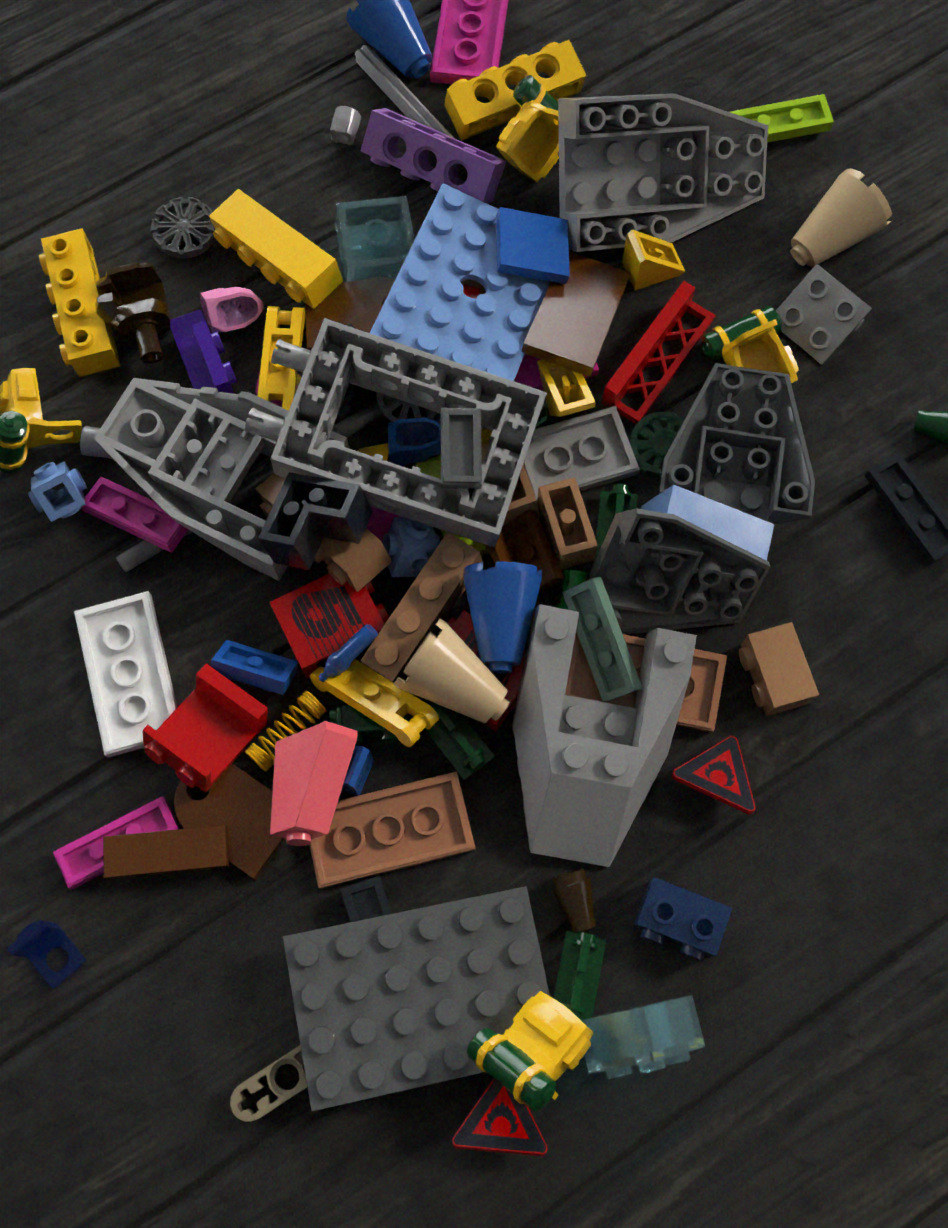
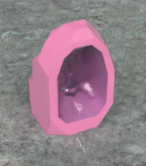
(230, 308)

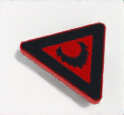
(720, 775)
(500, 1125)

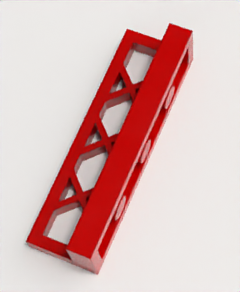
(646, 348)

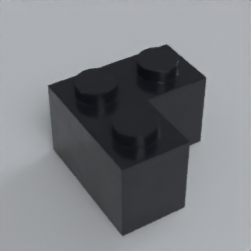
(308, 512)

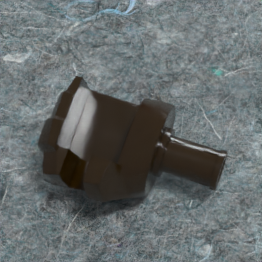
(135, 306)

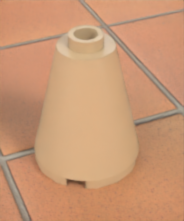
(841, 219)
(453, 677)

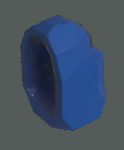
(413, 440)

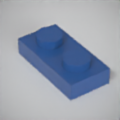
(254, 667)

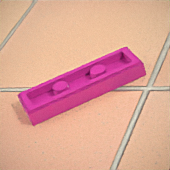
(133, 514)
(84, 857)

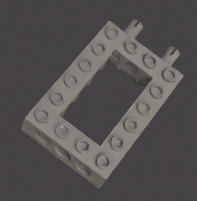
(419, 378)

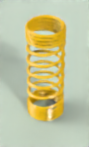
(305, 700)

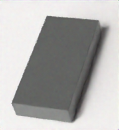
(461, 448)

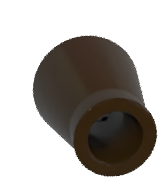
(575, 897)

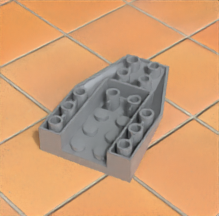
(653, 167)

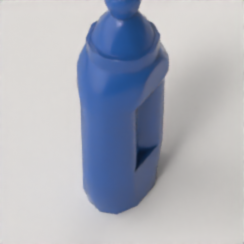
(341, 660)

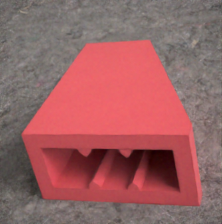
(309, 781)

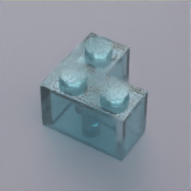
(644, 1037)

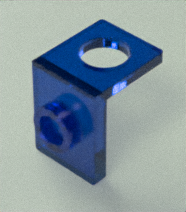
(36, 943)

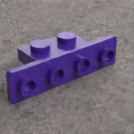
(201, 353)

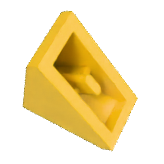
(650, 260)
(565, 389)

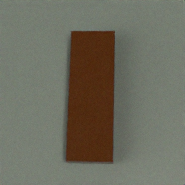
(165, 851)

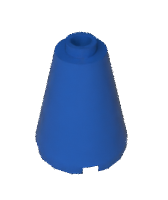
(394, 33)
(502, 610)

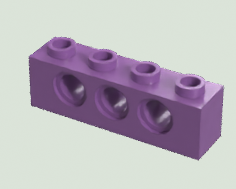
(382, 145)

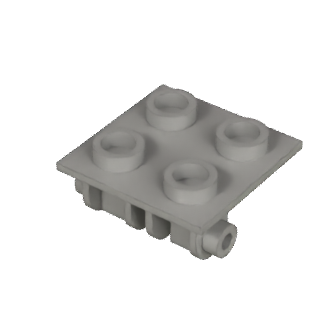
(821, 314)

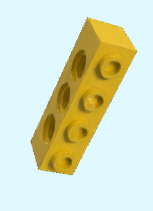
(475, 117)

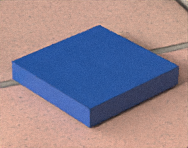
(532, 245)

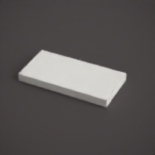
(125, 670)

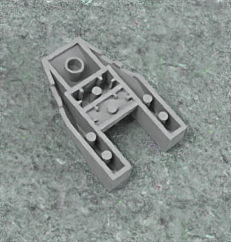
(192, 457)
(588, 759)

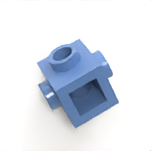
(57, 502)
(409, 546)

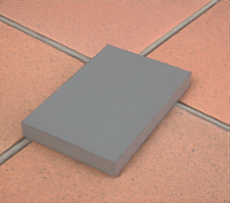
(584, 447)

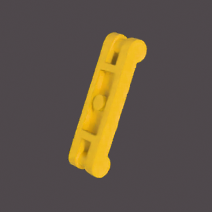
(275, 380)
(379, 700)

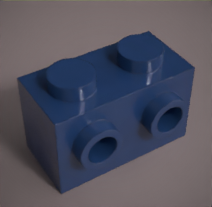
(682, 918)

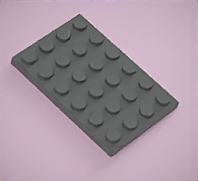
(407, 991)

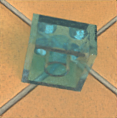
(373, 237)

